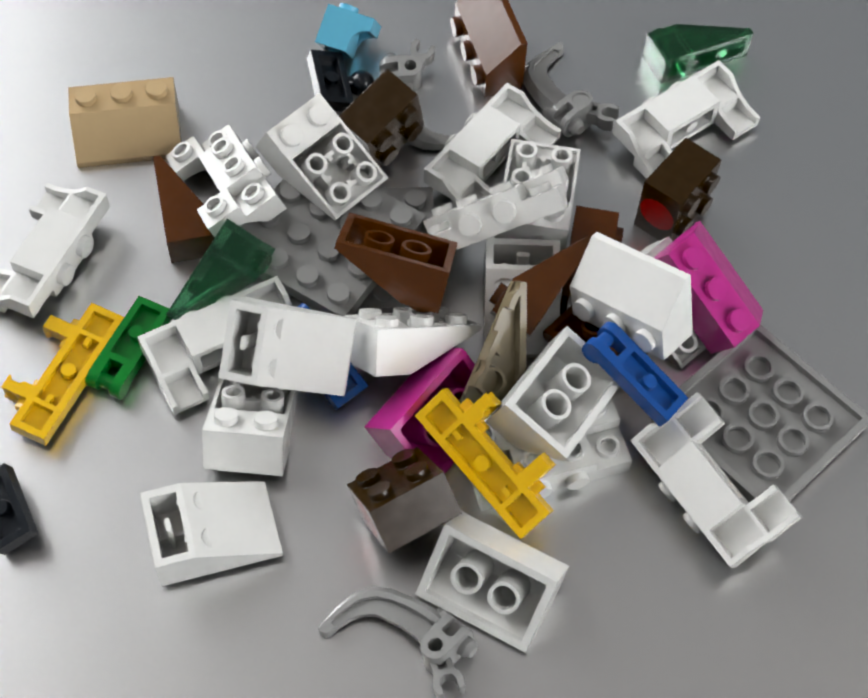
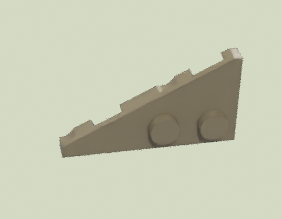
(504, 350)

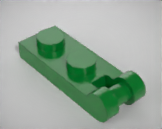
(124, 348)

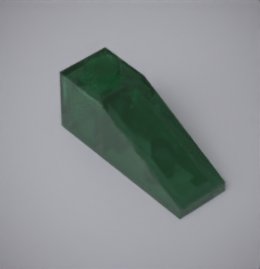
(691, 48)
(226, 267)

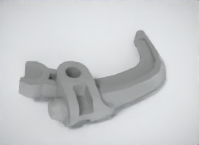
(409, 70)
(568, 112)
(440, 635)

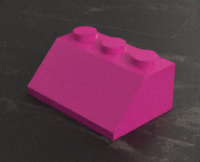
(721, 302)
(395, 423)

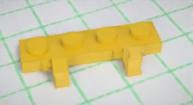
(49, 399)
(506, 486)

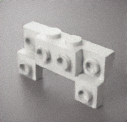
(683, 112)
(485, 144)
(236, 172)
(502, 210)
(52, 248)
(195, 345)
(596, 456)
(703, 488)

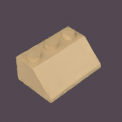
(124, 121)

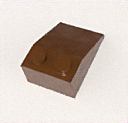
(399, 260)

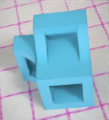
(345, 29)

